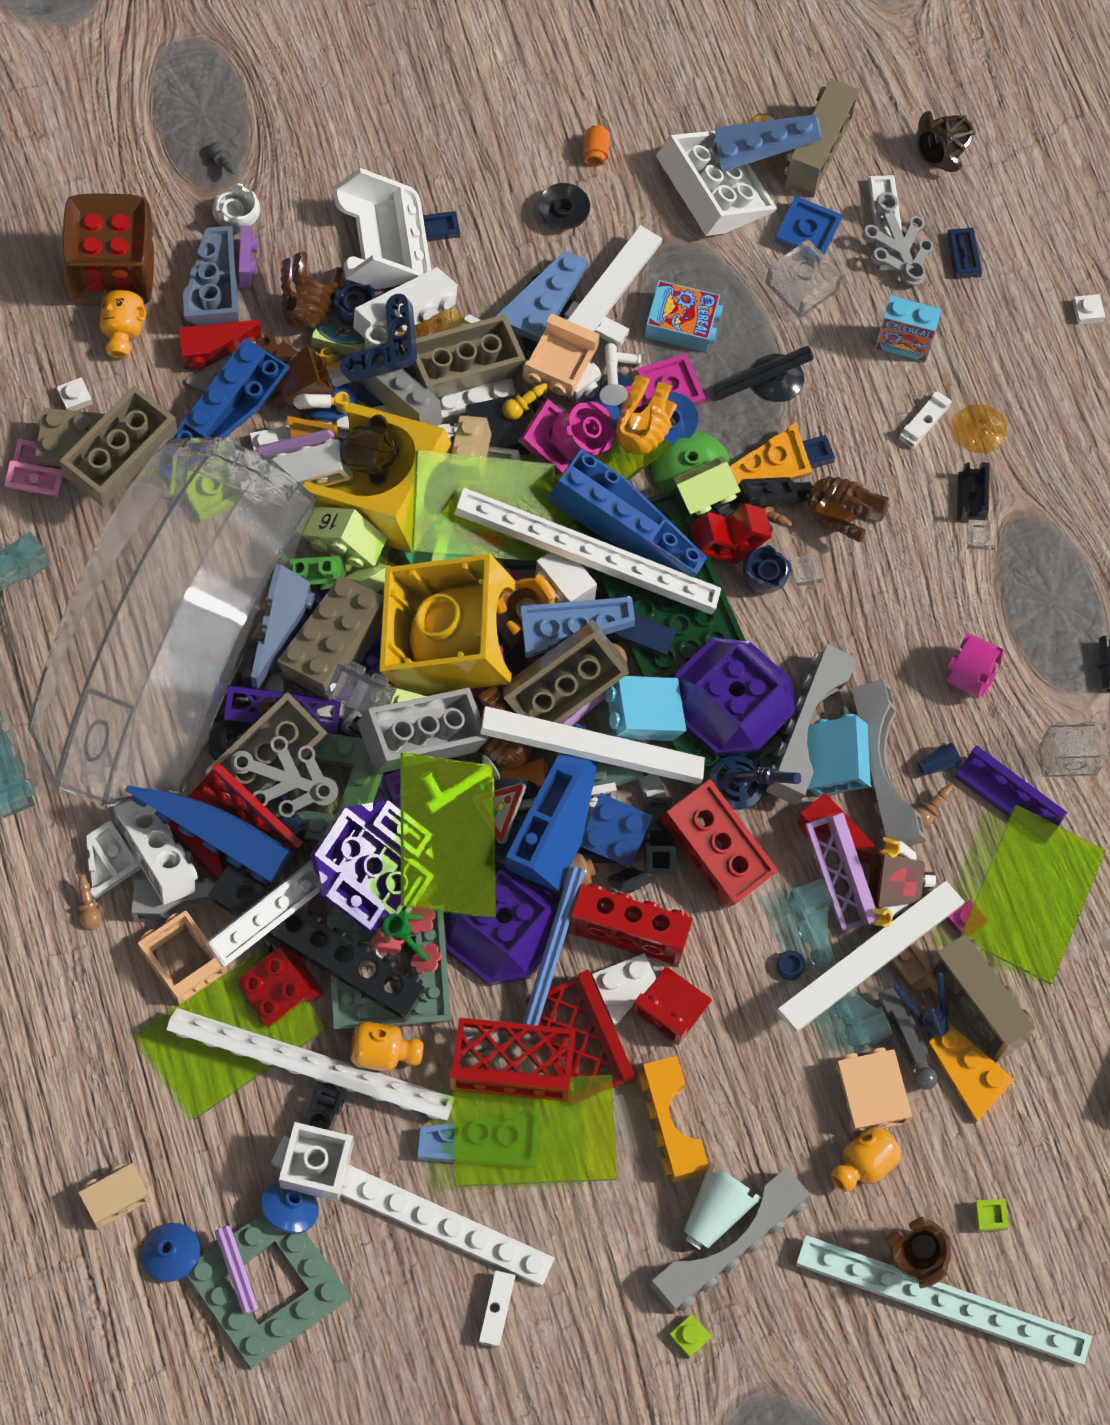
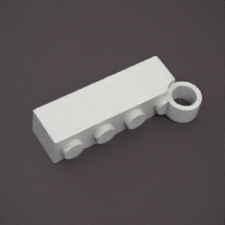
(427, 293)
(316, 464)

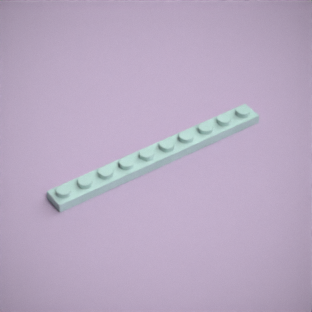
(945, 1301)

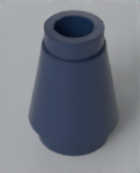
(940, 759)

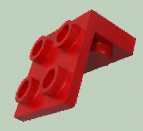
(279, 985)
(671, 1005)

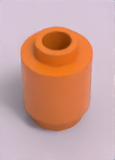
(596, 145)

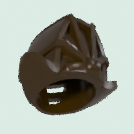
(953, 135)
(371, 449)

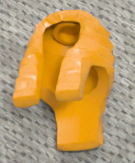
(645, 430)
(527, 592)

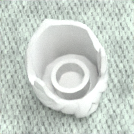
(236, 208)

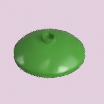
(676, 461)

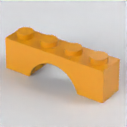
(683, 1154)

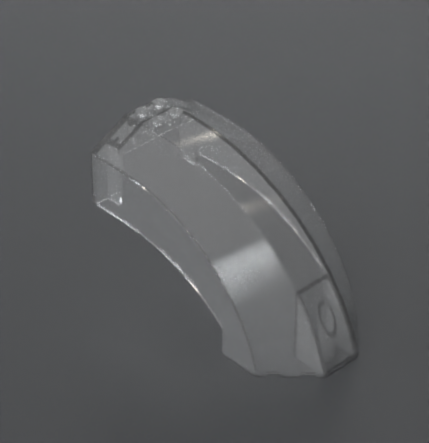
(165, 618)

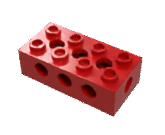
(736, 843)
(630, 924)

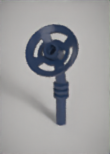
(742, 780)

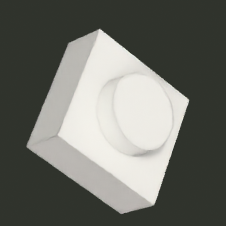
(1088, 309)
(74, 395)

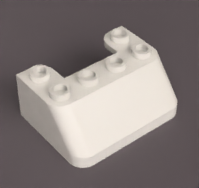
(388, 230)

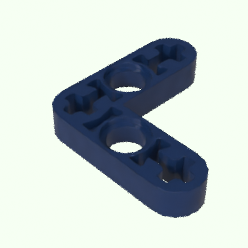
(391, 350)

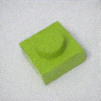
(991, 1215)
(690, 1336)

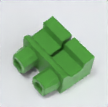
(319, 570)

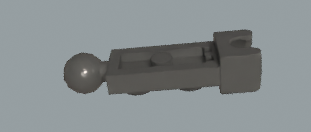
(904, 1027)

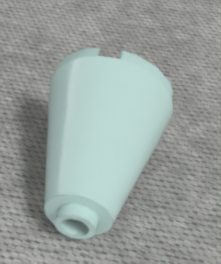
(717, 1207)

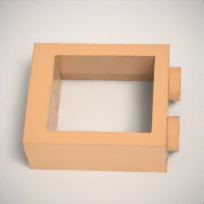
(197, 980)

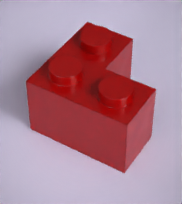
(731, 536)

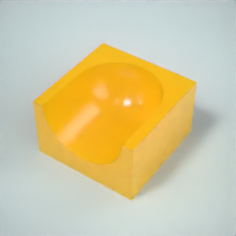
(392, 503)
(443, 625)

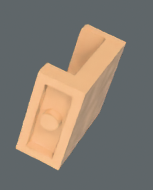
(561, 356)
(873, 1090)

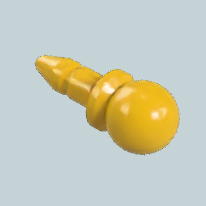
(514, 408)

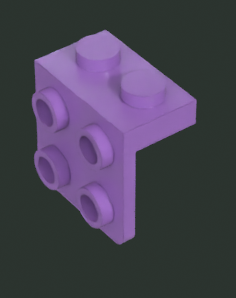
(244, 260)

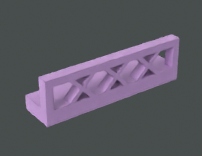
(852, 868)

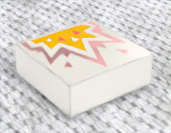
(336, 376)

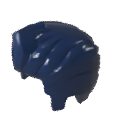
(349, 298)
(766, 570)

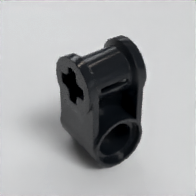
(325, 1105)

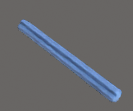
(554, 946)

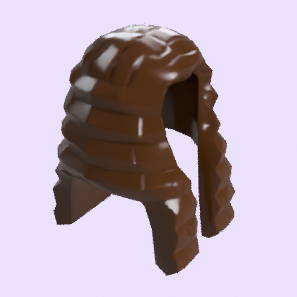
(311, 302)
(841, 501)
(501, 751)
(922, 1253)

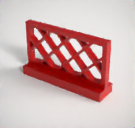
(213, 792)
(602, 1024)
(516, 1082)

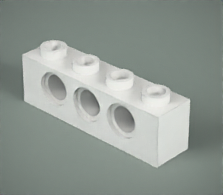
(156, 851)

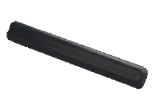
(763, 372)

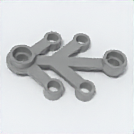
(898, 242)
(289, 778)

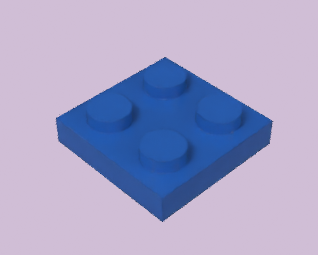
(808, 221)
(616, 830)

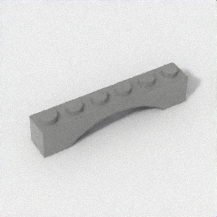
(829, 675)
(877, 708)
(149, 908)
(685, 1279)

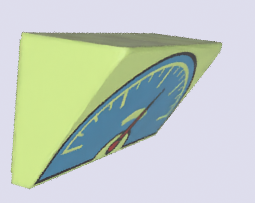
(338, 339)

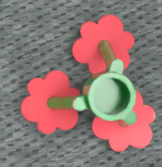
(397, 930)

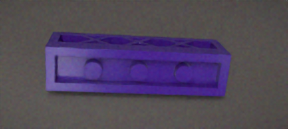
(252, 715)
(1005, 788)

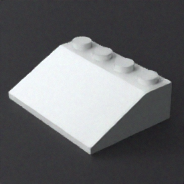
(714, 197)

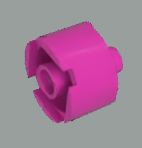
(583, 427)
(975, 666)

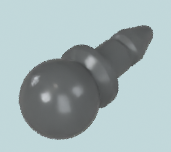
(221, 156)

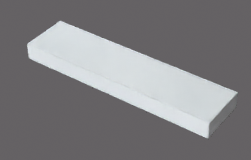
(876, 186)

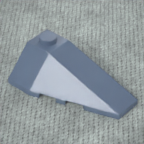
(213, 281)
(288, 604)

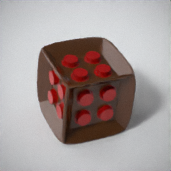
(107, 246)

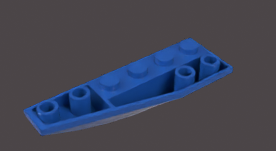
(234, 393)
(622, 515)
(554, 823)
(220, 831)

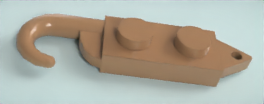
(916, 972)

